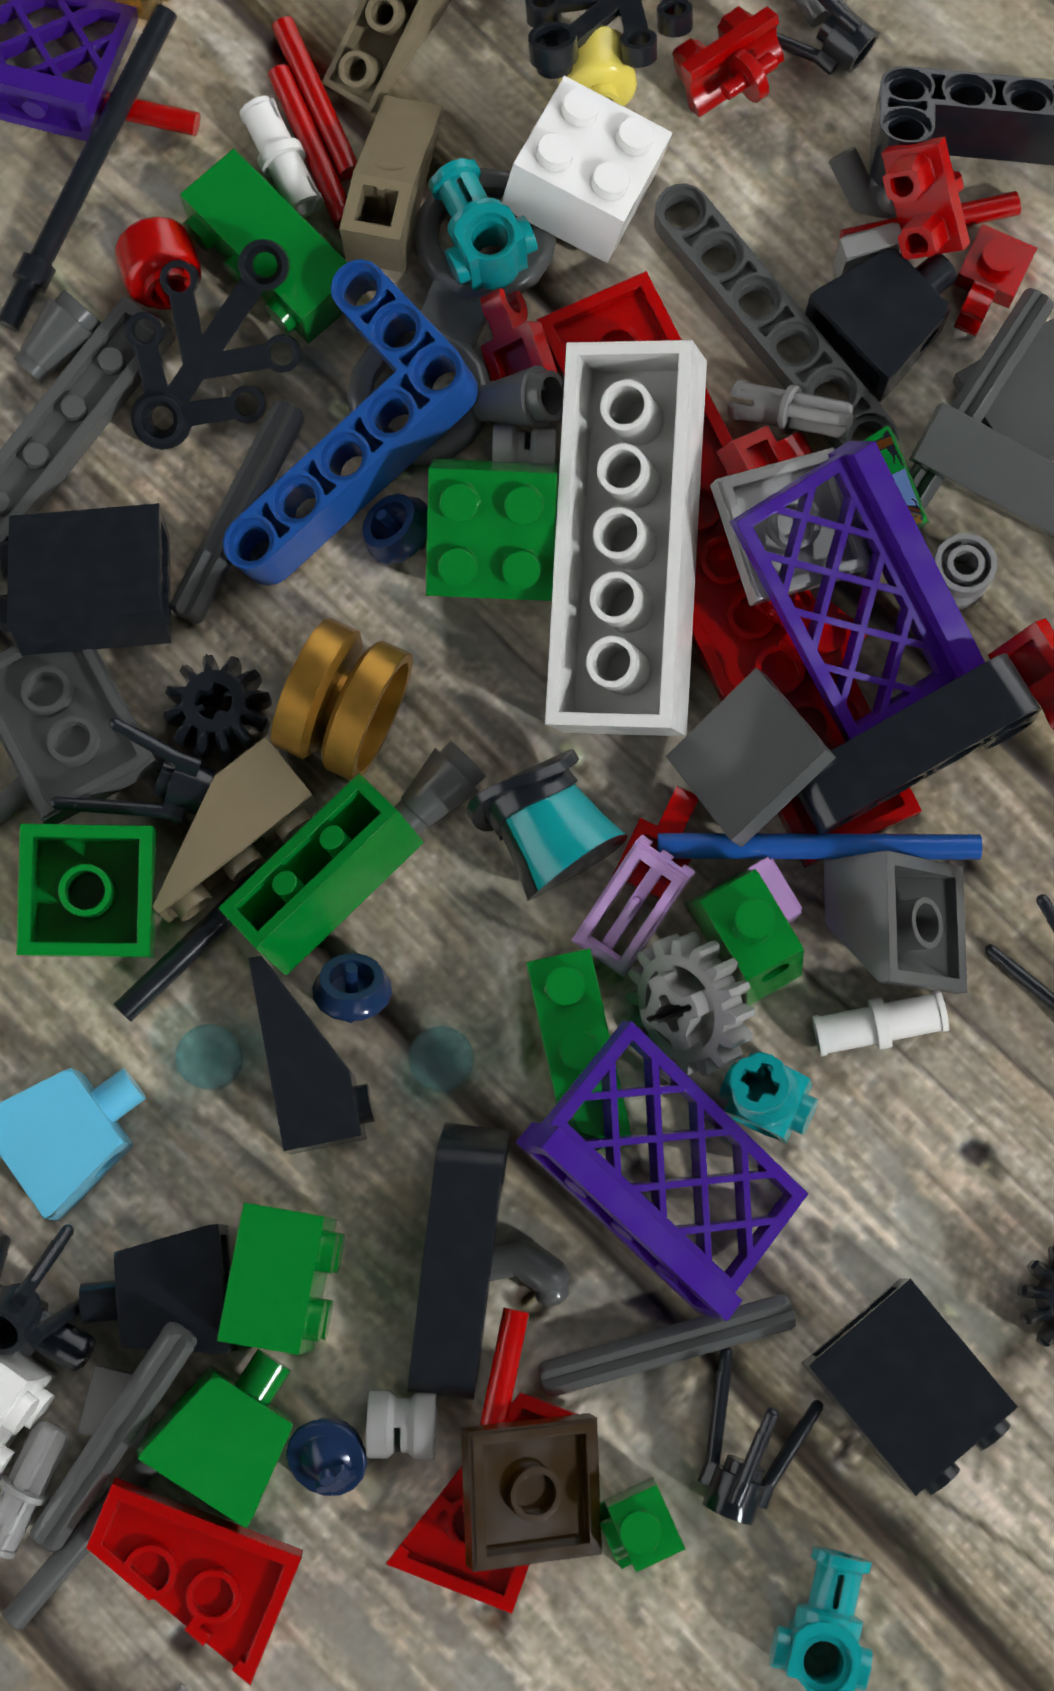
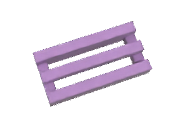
(660, 864)

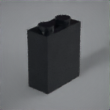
(87, 579)
(911, 1388)

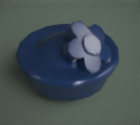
(395, 528)
(352, 988)
(327, 1456)

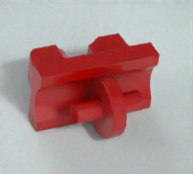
(731, 64)
(925, 198)

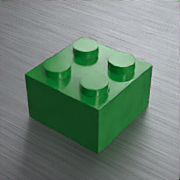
(491, 529)
(86, 891)
(280, 1280)

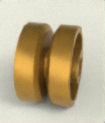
(341, 698)

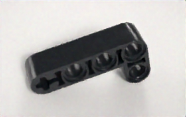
(974, 111)
(919, 741)
(458, 1260)

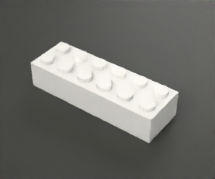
(626, 538)

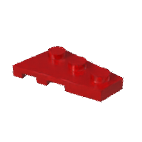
(437, 1541)
(199, 1568)

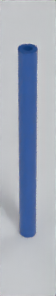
(820, 846)

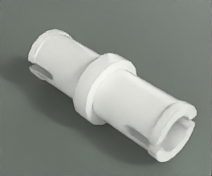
(281, 155)
(880, 1023)

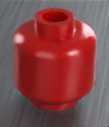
(144, 252)

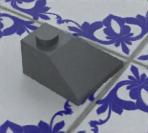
(900, 918)

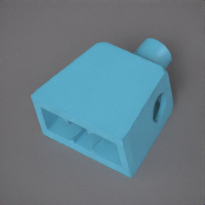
(66, 1136)

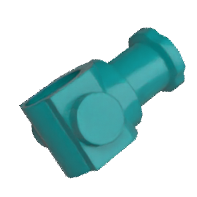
(479, 224)
(768, 1096)
(829, 1618)

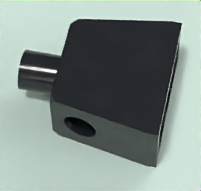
(883, 315)
(165, 1282)

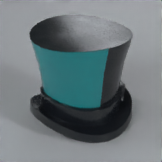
(546, 824)

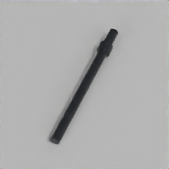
(35, 268)

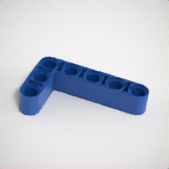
(360, 433)

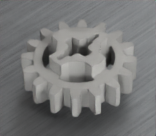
(691, 1003)

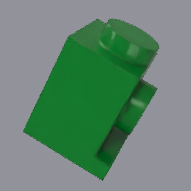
(639, 1526)

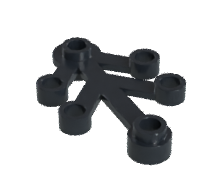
(556, 44)
(204, 353)

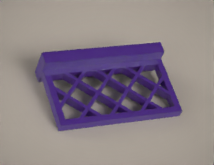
(40, 94)
(896, 552)
(627, 1212)

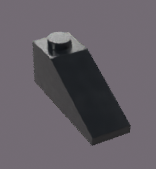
(310, 1082)

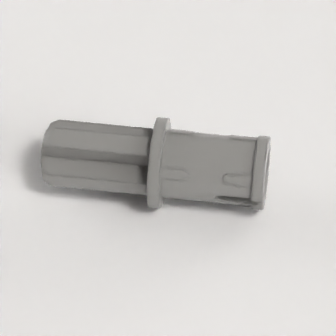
(791, 410)
(27, 1483)

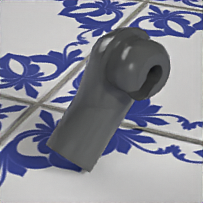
(858, 186)
(535, 1268)

